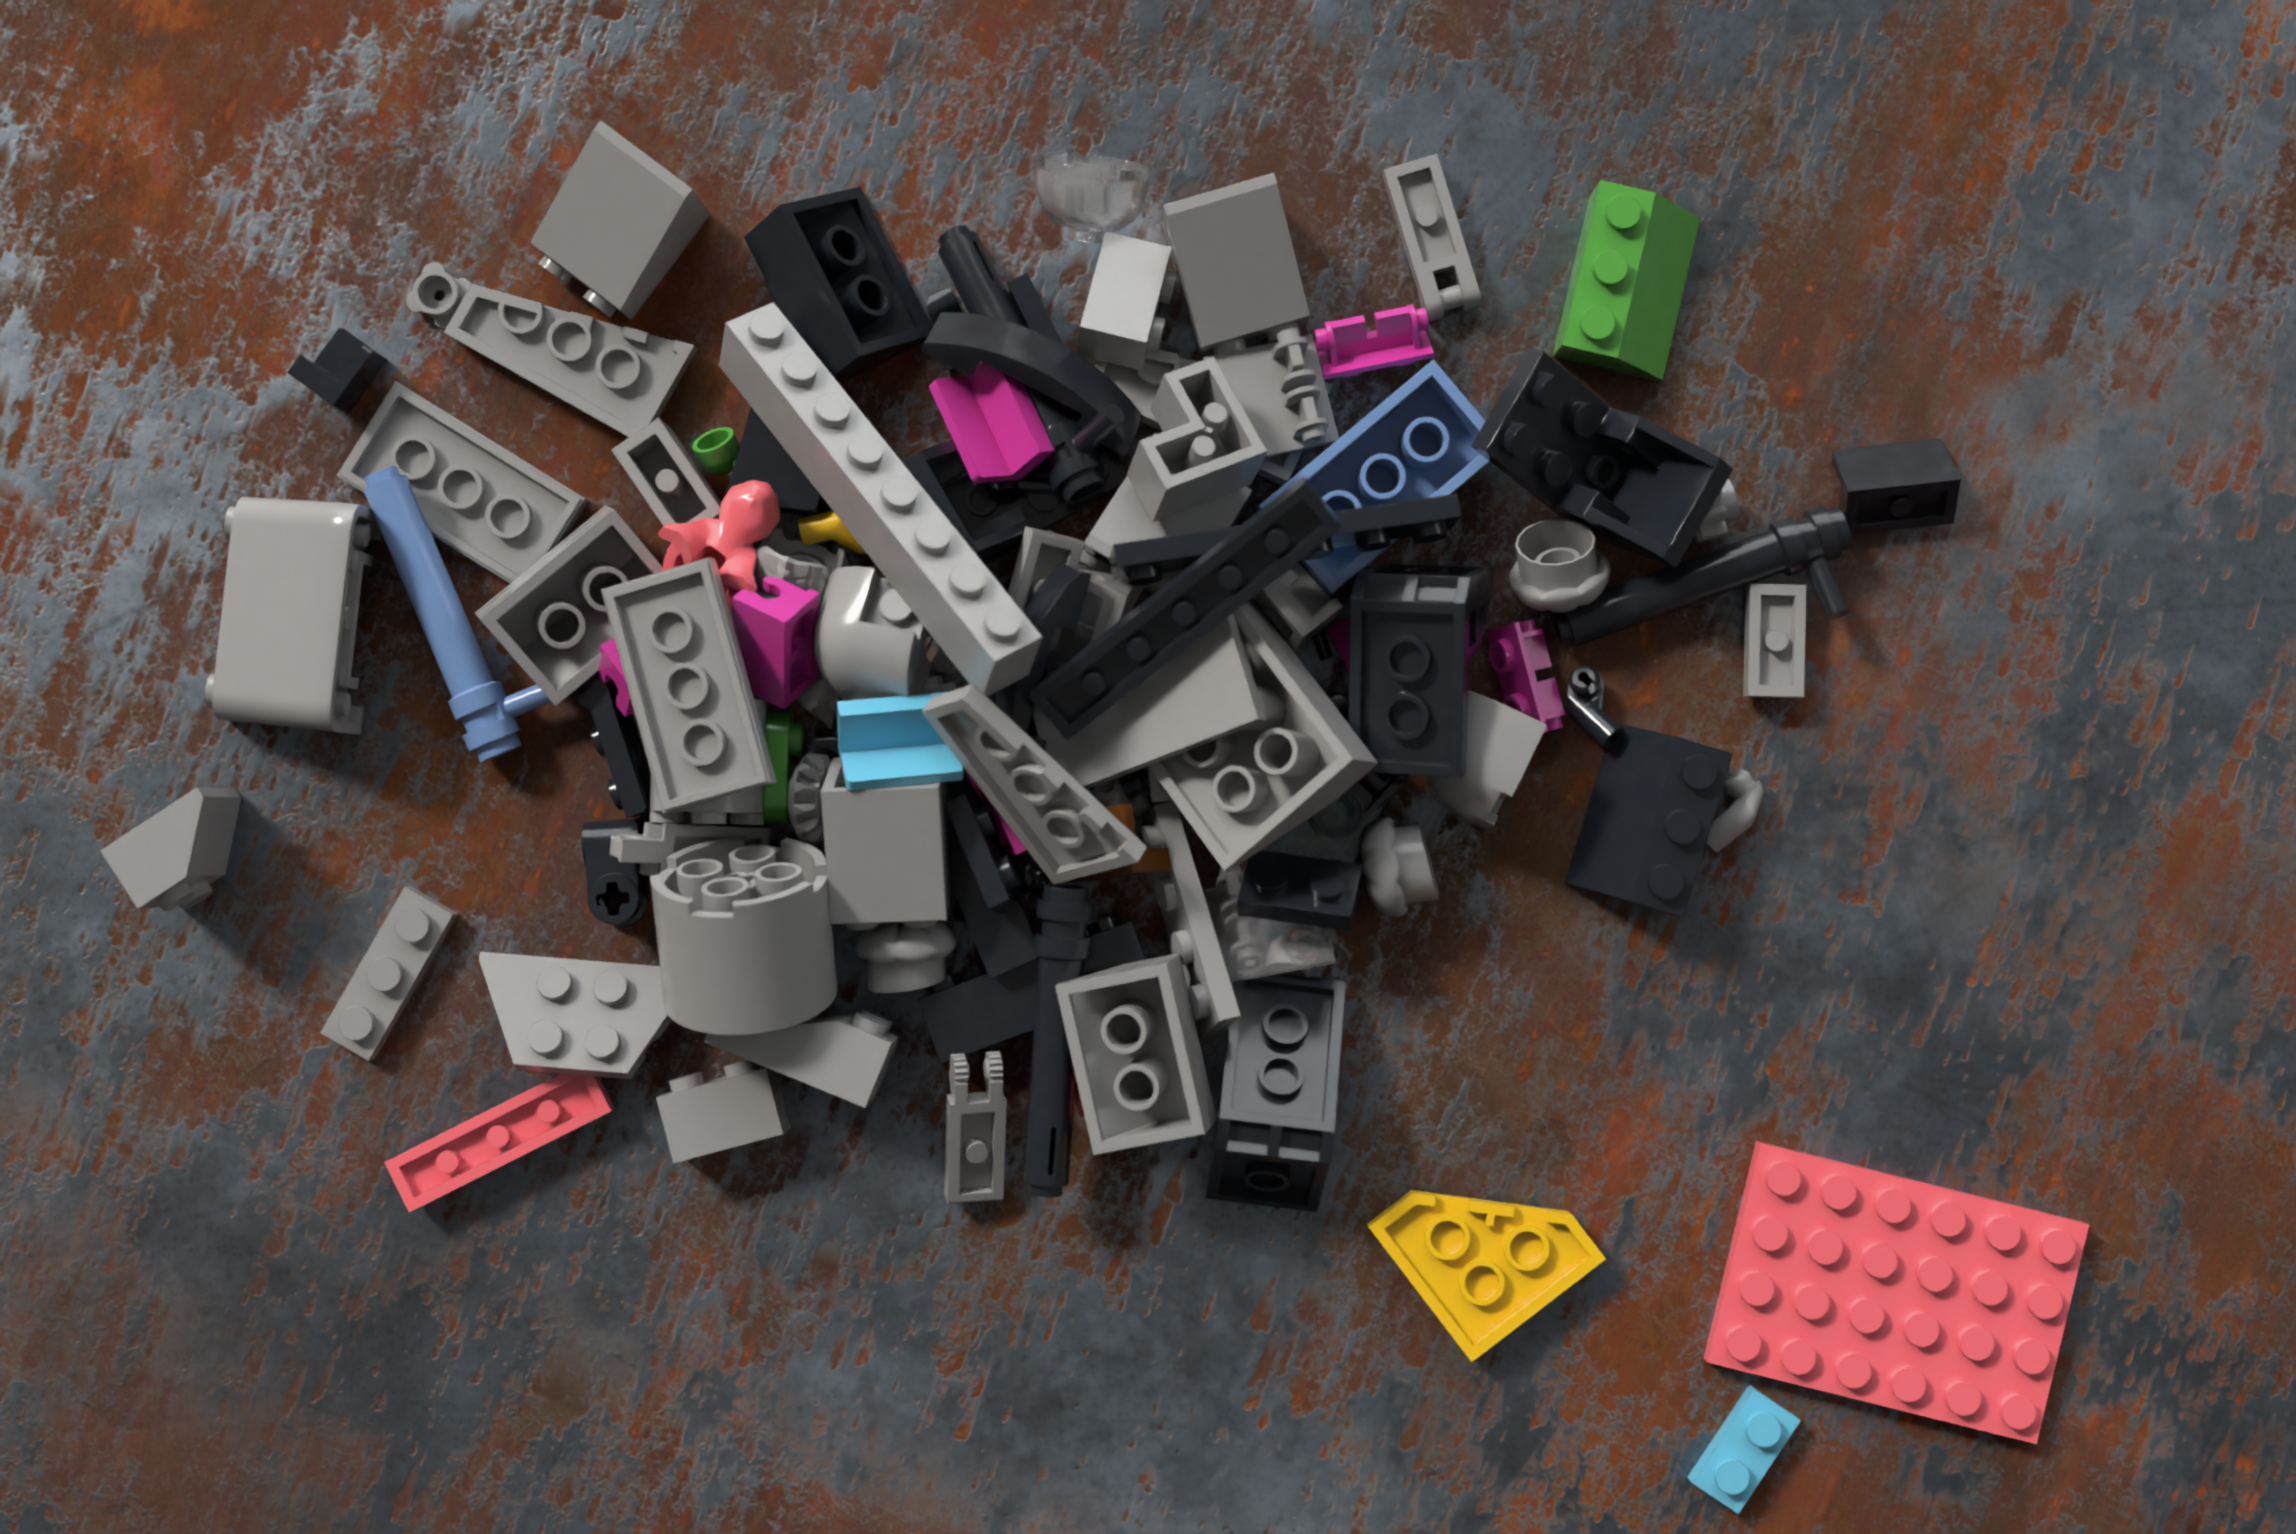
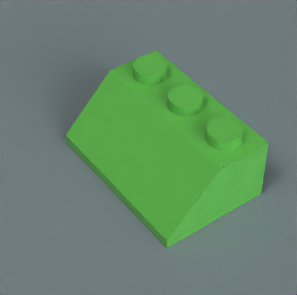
(1627, 281)

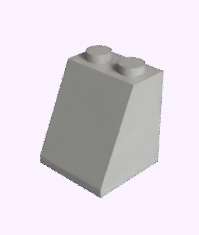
(617, 223)
(1236, 265)
(1129, 521)
(885, 853)

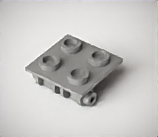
(1282, 392)

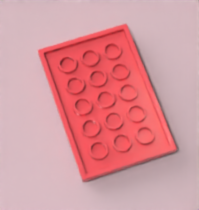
(1896, 1292)

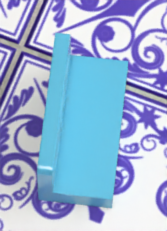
(892, 744)

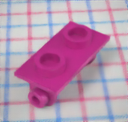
(1349, 349)
(1515, 656)

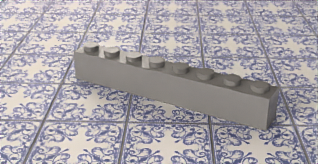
(879, 500)

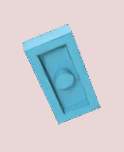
(1743, 1449)

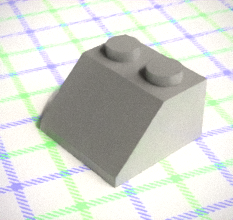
(177, 850)

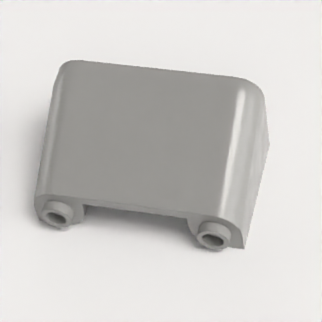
(291, 613)

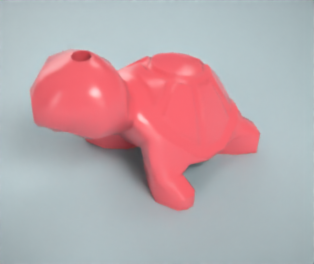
(745, 517)

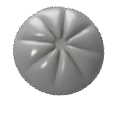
(1558, 566)
(1397, 866)
(904, 956)

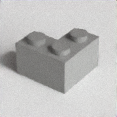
(1204, 443)

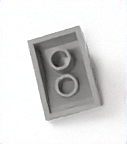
(830, 1052)

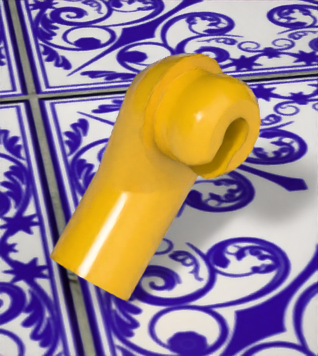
(827, 527)

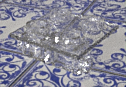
(1258, 945)

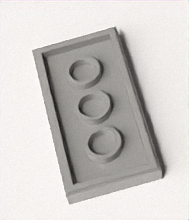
(466, 484)
(688, 685)
(1178, 708)

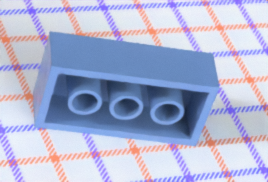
(1397, 453)

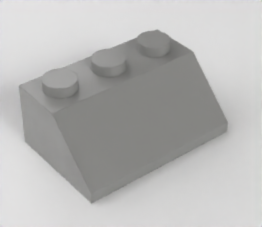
(556, 610)
(1136, 1054)

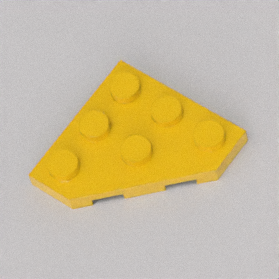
(1484, 1260)

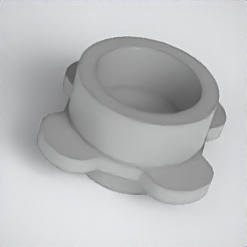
(428, 284)

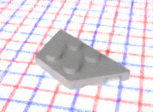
(576, 1013)

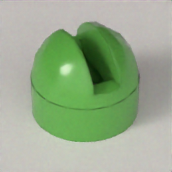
(717, 450)

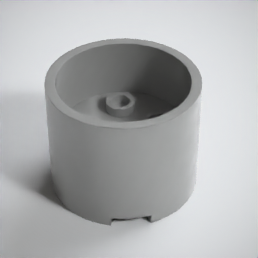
(744, 936)

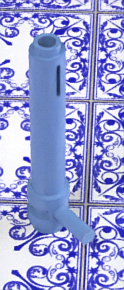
(476, 697)

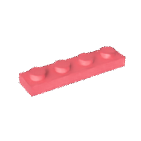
(497, 1137)

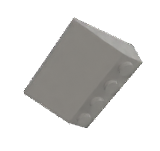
(1274, 773)

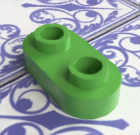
(783, 742)

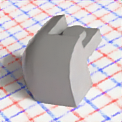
(869, 638)
(1497, 756)

